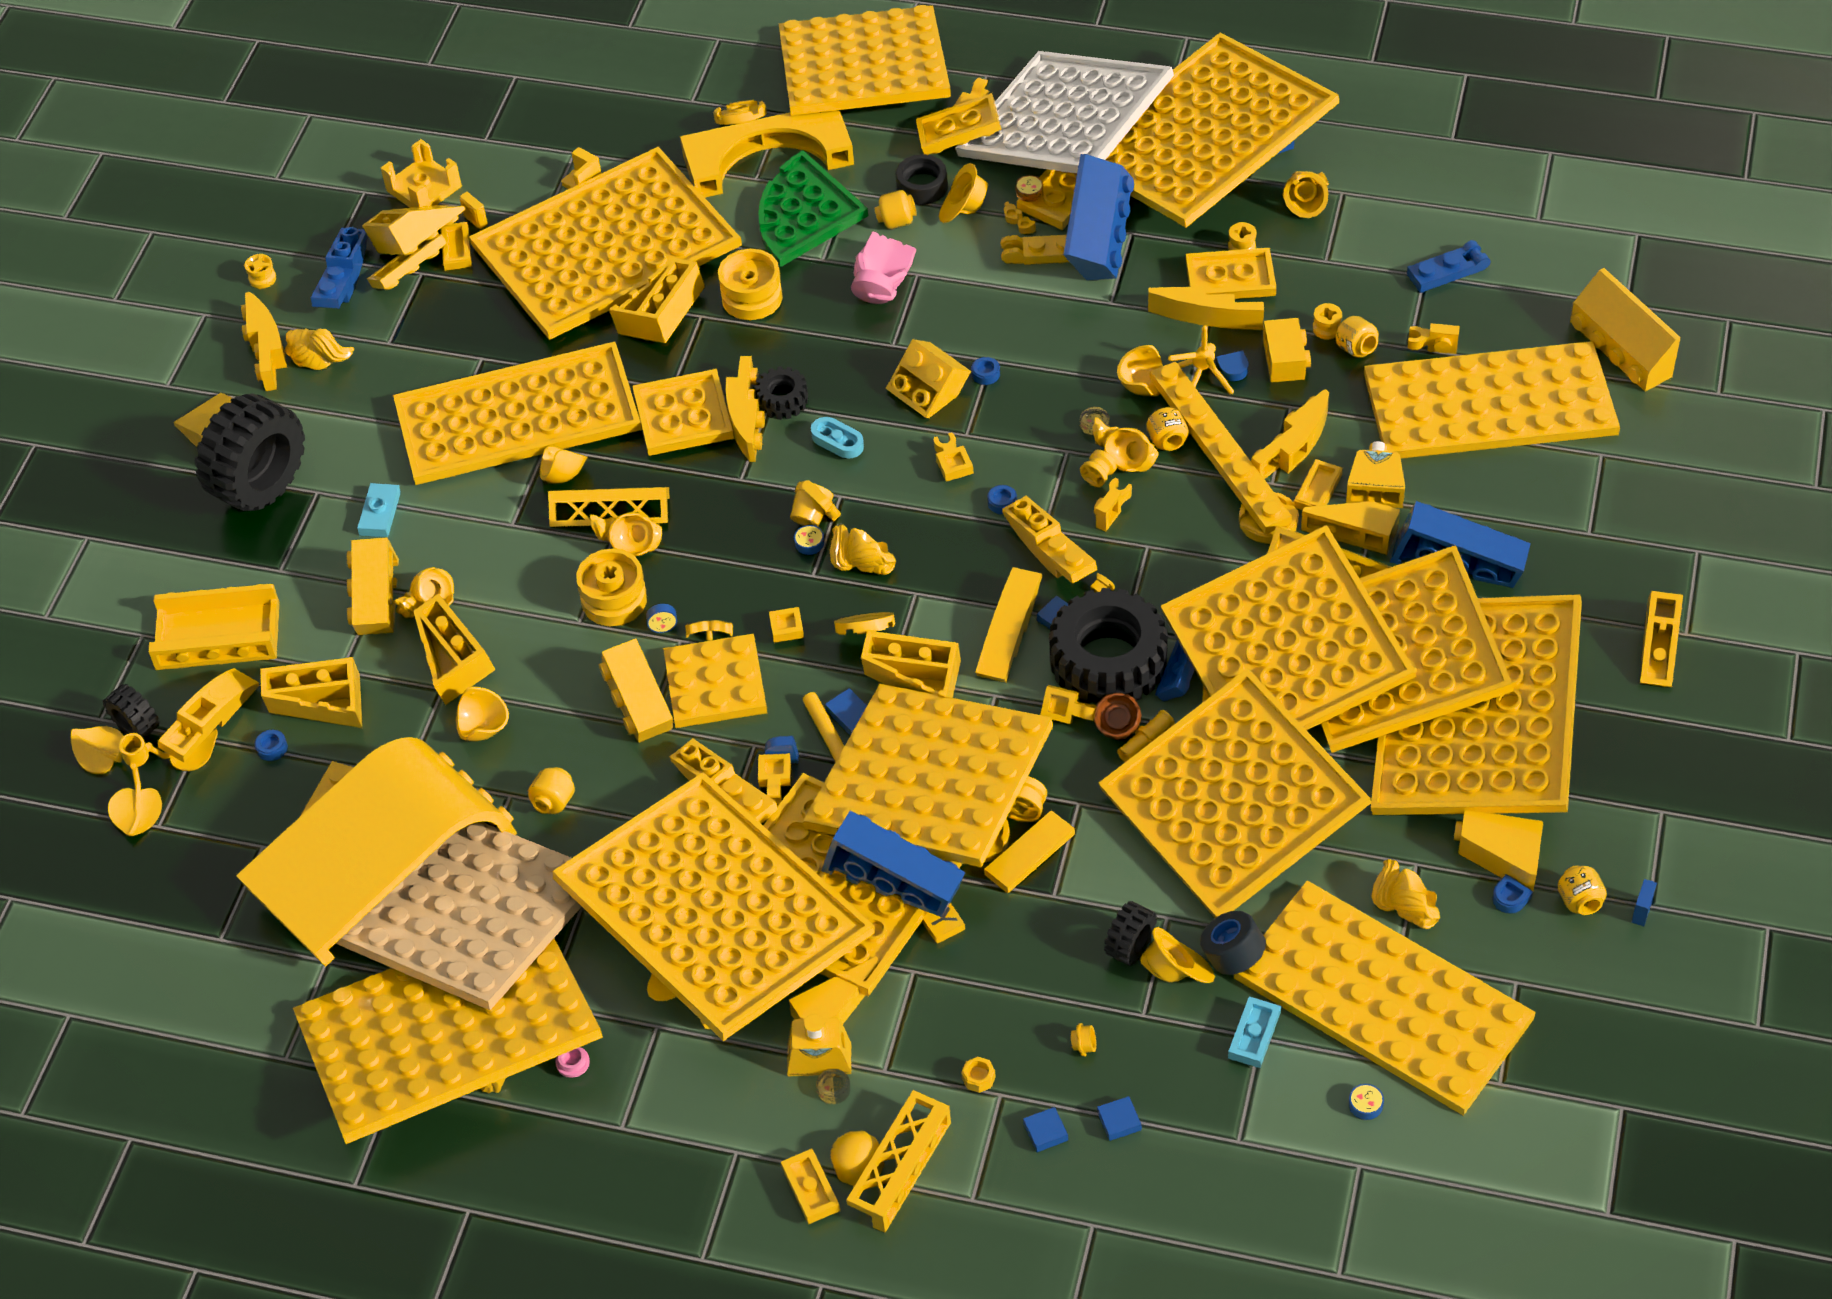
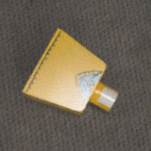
(1376, 477)
(817, 1046)

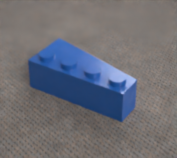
(1484, 551)
(892, 865)

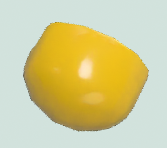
(852, 1154)

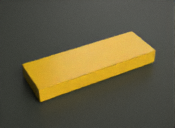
(1029, 851)

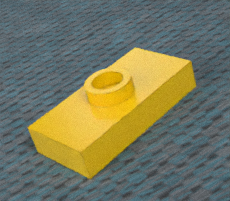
(810, 1186)

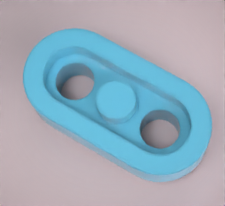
(841, 438)

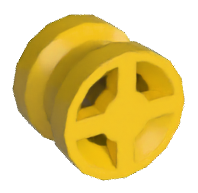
(1242, 236)
(260, 271)
(1326, 321)
(1098, 468)

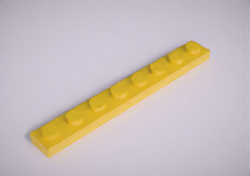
(1221, 448)

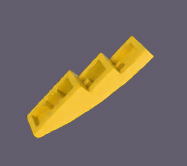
(1196, 307)
(1008, 624)

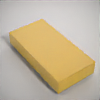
(457, 250)
(1318, 485)

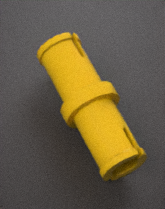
(1146, 734)

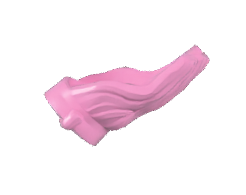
(881, 269)

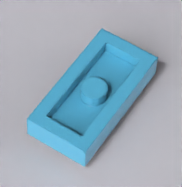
(379, 510)
(1254, 1032)

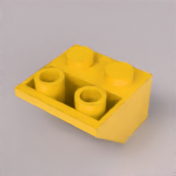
(927, 378)

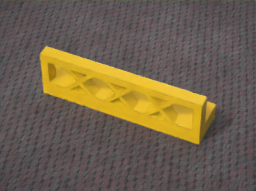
(600, 495)
(909, 1168)

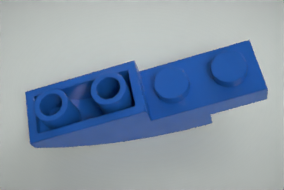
(342, 269)

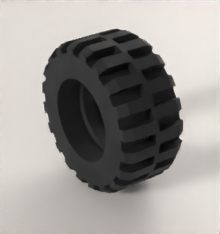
(249, 452)
(1108, 616)

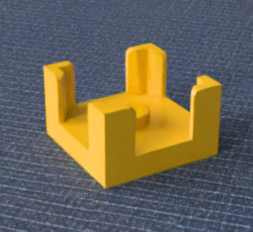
(422, 181)

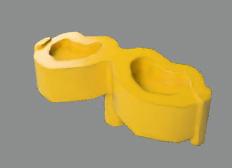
(1015, 216)
(709, 626)

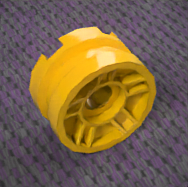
(1029, 801)

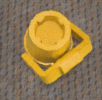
(812, 503)

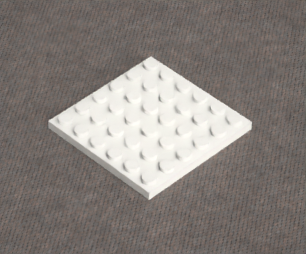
(1068, 109)

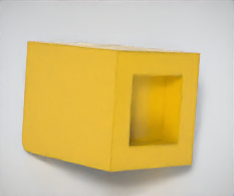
(585, 167)

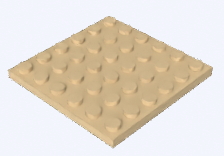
(469, 914)

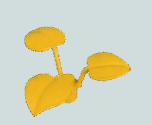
(129, 808)

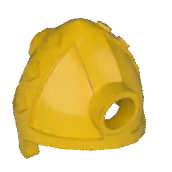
(1306, 193)

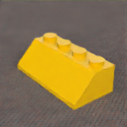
(1626, 331)

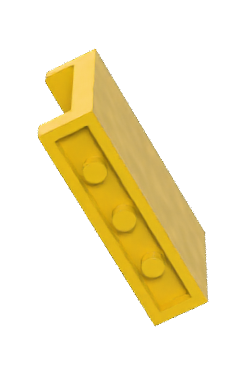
(215, 626)

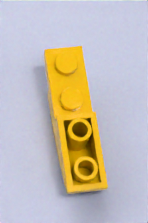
(264, 340)
(744, 408)
(1299, 437)
(1047, 542)
(204, 711)
(696, 758)

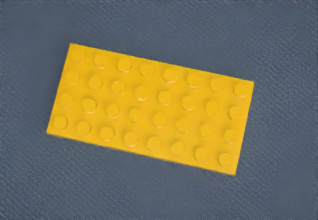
(1491, 400)
(516, 412)
(1386, 997)

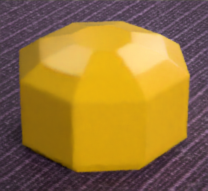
(978, 1074)

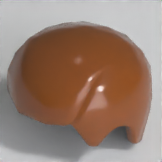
(1117, 716)

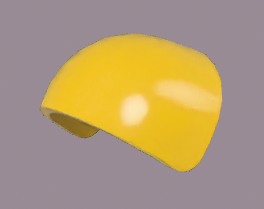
(1135, 370)
(560, 465)
(480, 714)

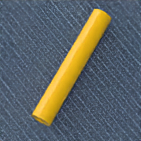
(823, 724)

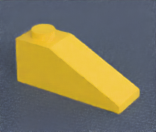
(1358, 524)
(1660, 638)
(833, 997)

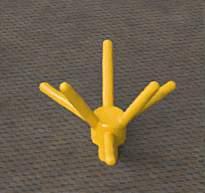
(1202, 360)

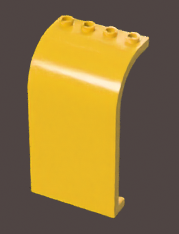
(365, 840)

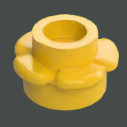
(1083, 1039)

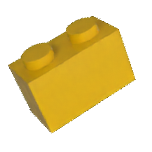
(1285, 350)

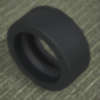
(918, 165)

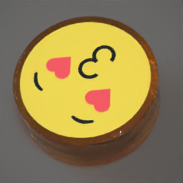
(1029, 188)

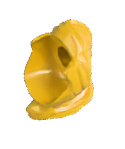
(315, 348)
(1127, 446)
(628, 532)
(859, 551)
(424, 587)
(1406, 894)

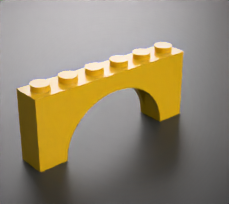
(715, 151)

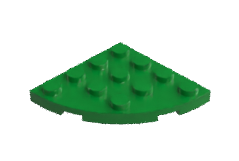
(804, 209)

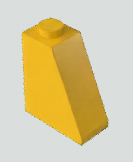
(1501, 844)

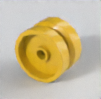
(750, 284)
(611, 587)

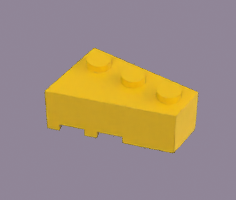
(661, 303)
(371, 586)
(451, 650)
(912, 662)
(315, 691)
(635, 691)

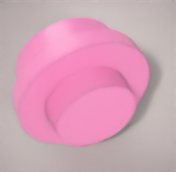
(573, 1063)

